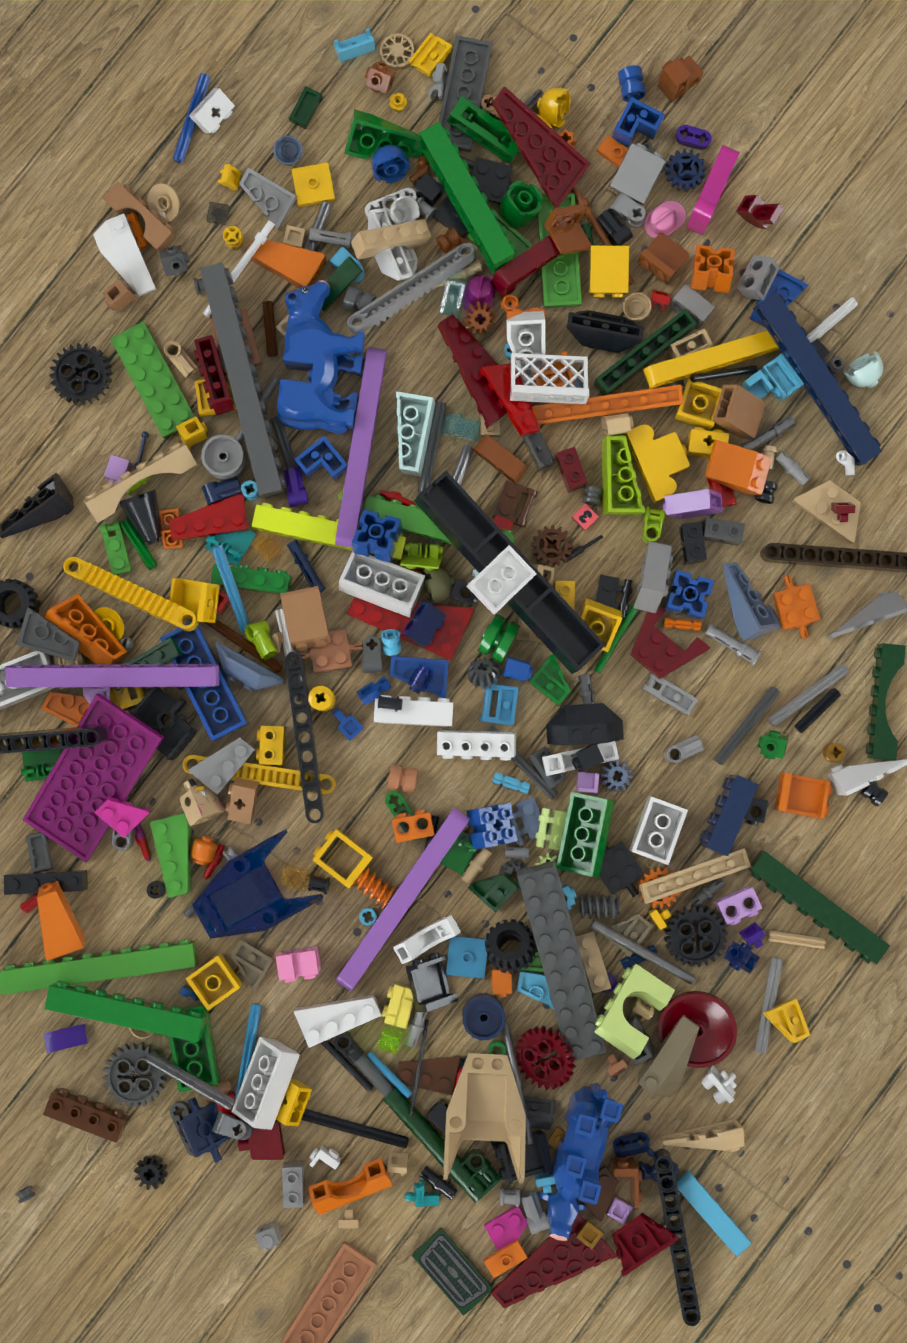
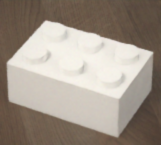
(658, 830)

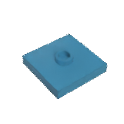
(466, 957)

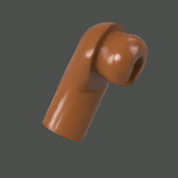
(422, 168)

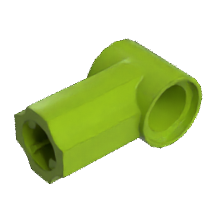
(260, 635)

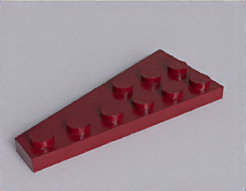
(547, 153)
(551, 1264)

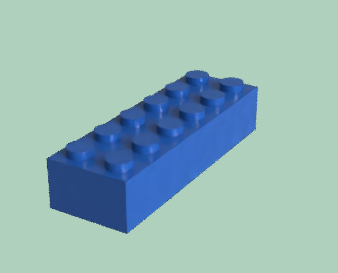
(214, 704)

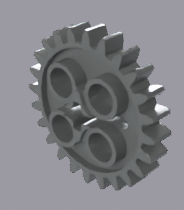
(137, 1092)

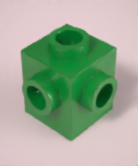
(779, 742)

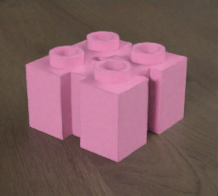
(298, 963)

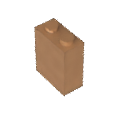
(739, 411)

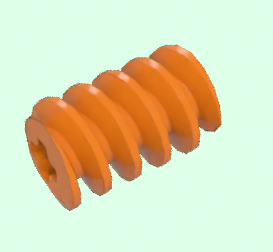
(374, 887)

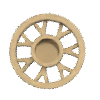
(396, 50)

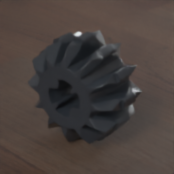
(145, 1177)

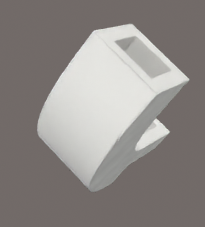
(426, 938)

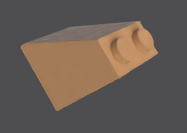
(305, 618)

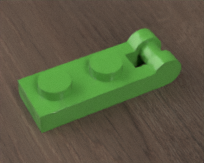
(116, 548)

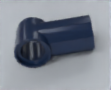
(219, 491)

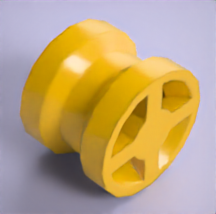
(231, 233)

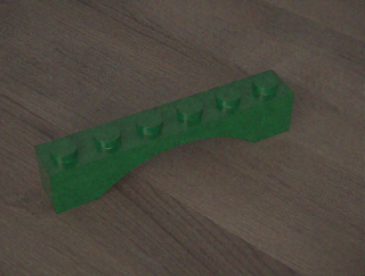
(882, 742)

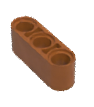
(500, 458)

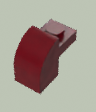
(757, 212)

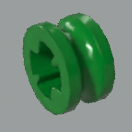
(499, 1044)

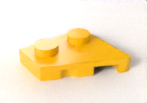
(789, 1020)

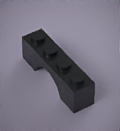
(31, 882)

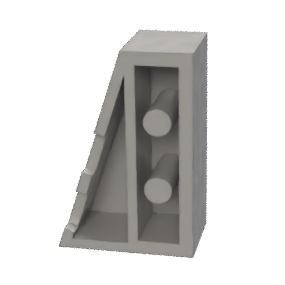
(654, 577)

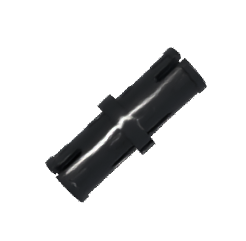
(438, 1182)

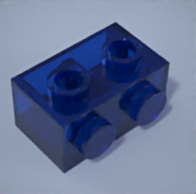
(424, 624)

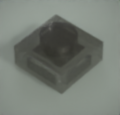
(217, 213)

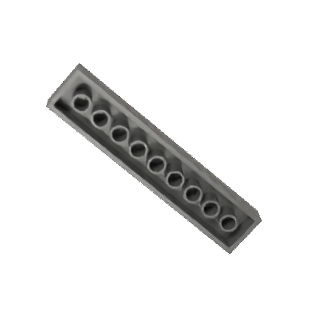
(561, 959)

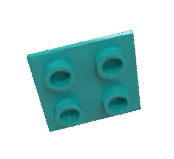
(234, 544)

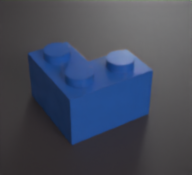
(637, 118)
(321, 455)

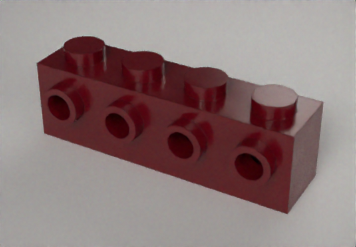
(214, 375)

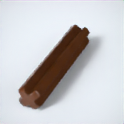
(270, 331)

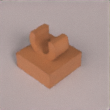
(616, 1067)

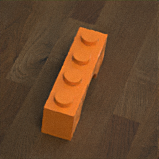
(332, 1195)

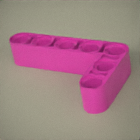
(712, 190)

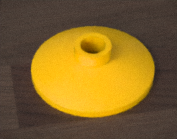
(111, 620)

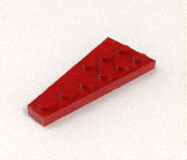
(445, 640)

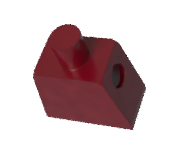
(265, 1143)

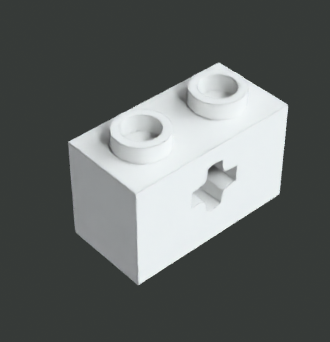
(202, 113)

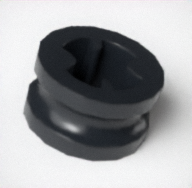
(162, 889)

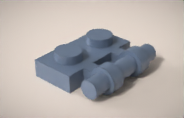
(529, 814)

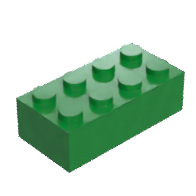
(585, 834)
(195, 1057)

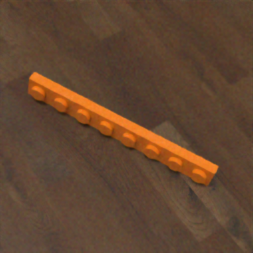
(610, 404)

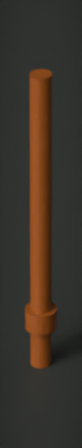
(594, 222)

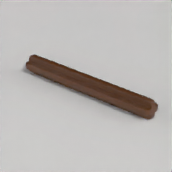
(244, 644)

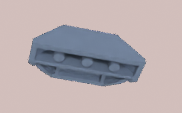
(245, 670)

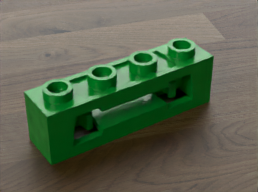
(483, 129)

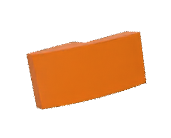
(165, 516)

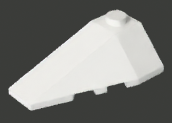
(527, 336)

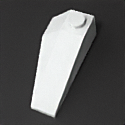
(122, 251)
(855, 777)

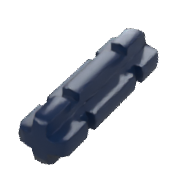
(636, 959)

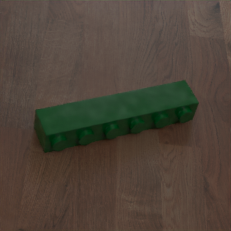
(645, 353)

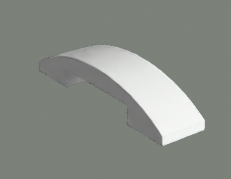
(562, 761)

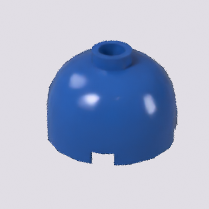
(390, 164)

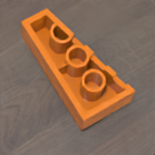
(82, 624)

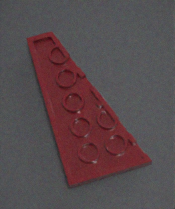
(470, 359)

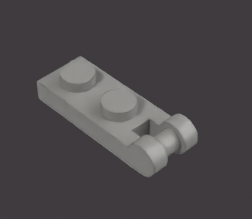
(671, 694)

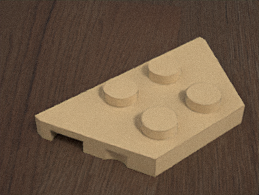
(818, 504)

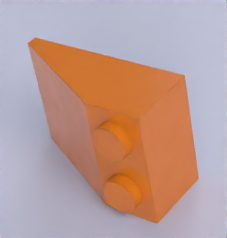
(738, 468)

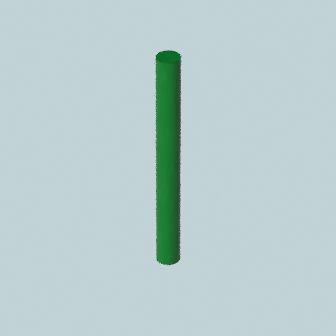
(620, 632)

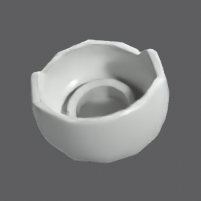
(404, 210)

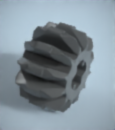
(483, 672)

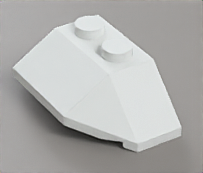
(395, 261)

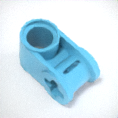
(340, 256)

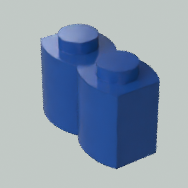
(517, 669)

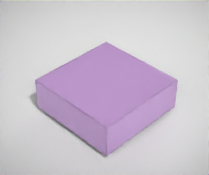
(619, 1209)

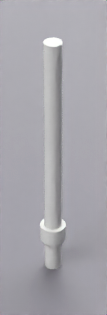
(260, 238)

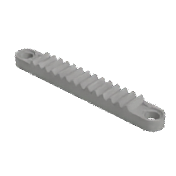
(412, 288)

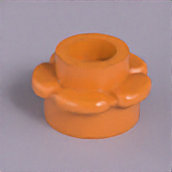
(509, 299)

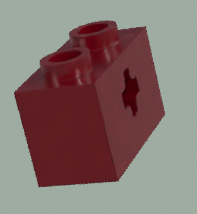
(571, 469)

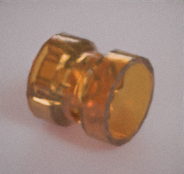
(448, 240)

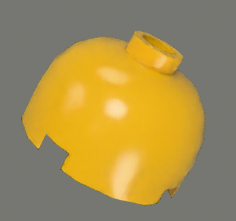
(554, 105)

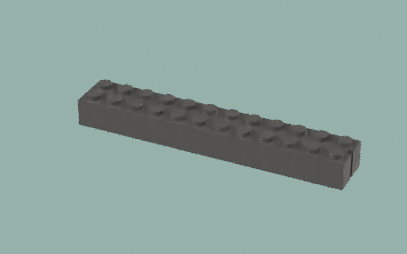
(242, 380)

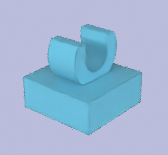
(545, 1181)

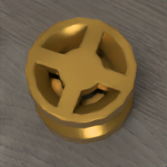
(829, 752)

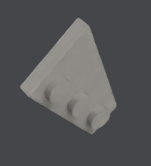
(223, 765)

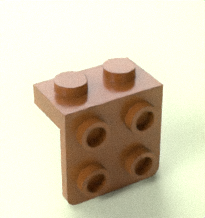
(565, 229)
(663, 258)
(628, 1168)

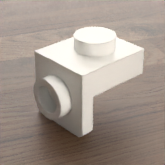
(327, 1155)

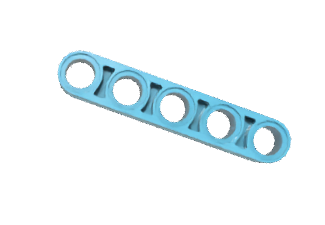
(712, 1213)

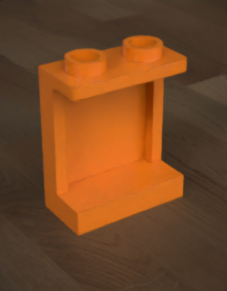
(803, 795)

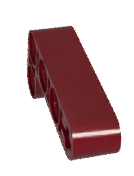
(524, 265)

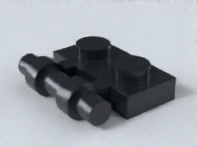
(607, 593)

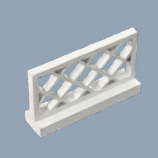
(549, 393)

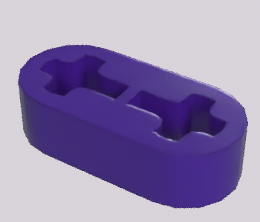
(693, 137)

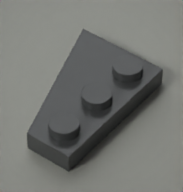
(44, 636)

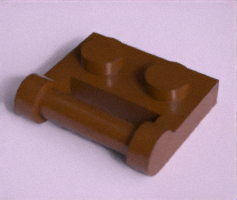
(509, 500)

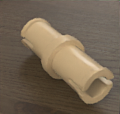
(476, 866)

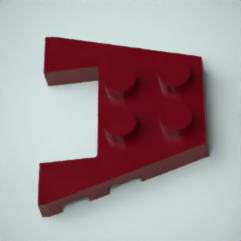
(659, 652)

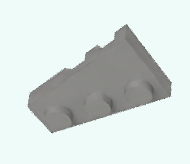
(269, 196)

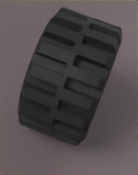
(28, 599)
(503, 933)

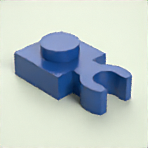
(372, 691)

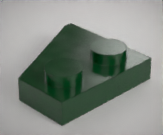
(494, 889)

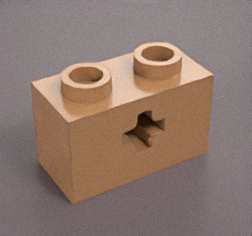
(243, 810)

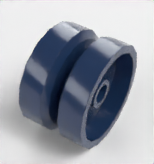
(491, 1025)

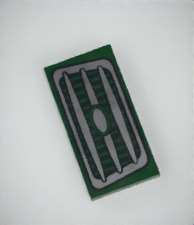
(452, 1271)

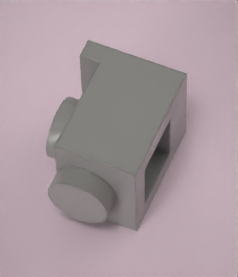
(268, 1235)

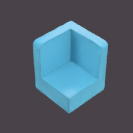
(758, 385)

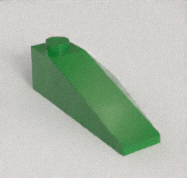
(370, 133)

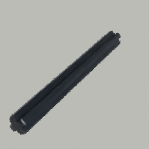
(355, 1128)

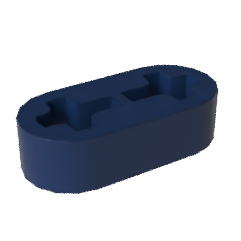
(631, 1144)

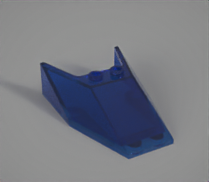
(245, 895)

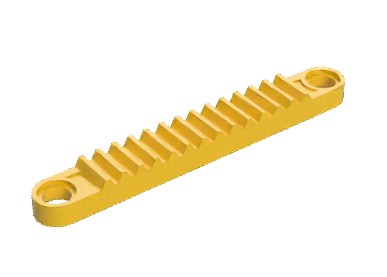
(130, 593)
(270, 775)

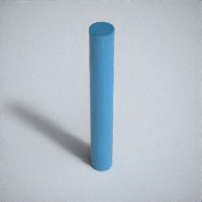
(390, 1075)

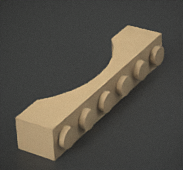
(105, 501)

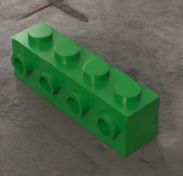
(256, 580)

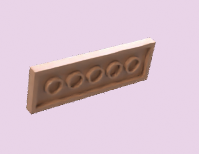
(331, 1297)

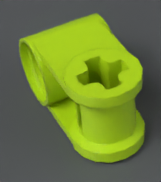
(652, 521)

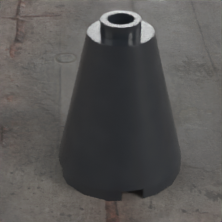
(144, 515)

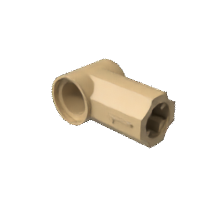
(181, 359)

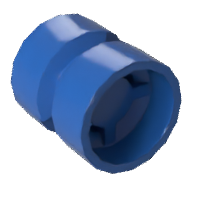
(630, 80)

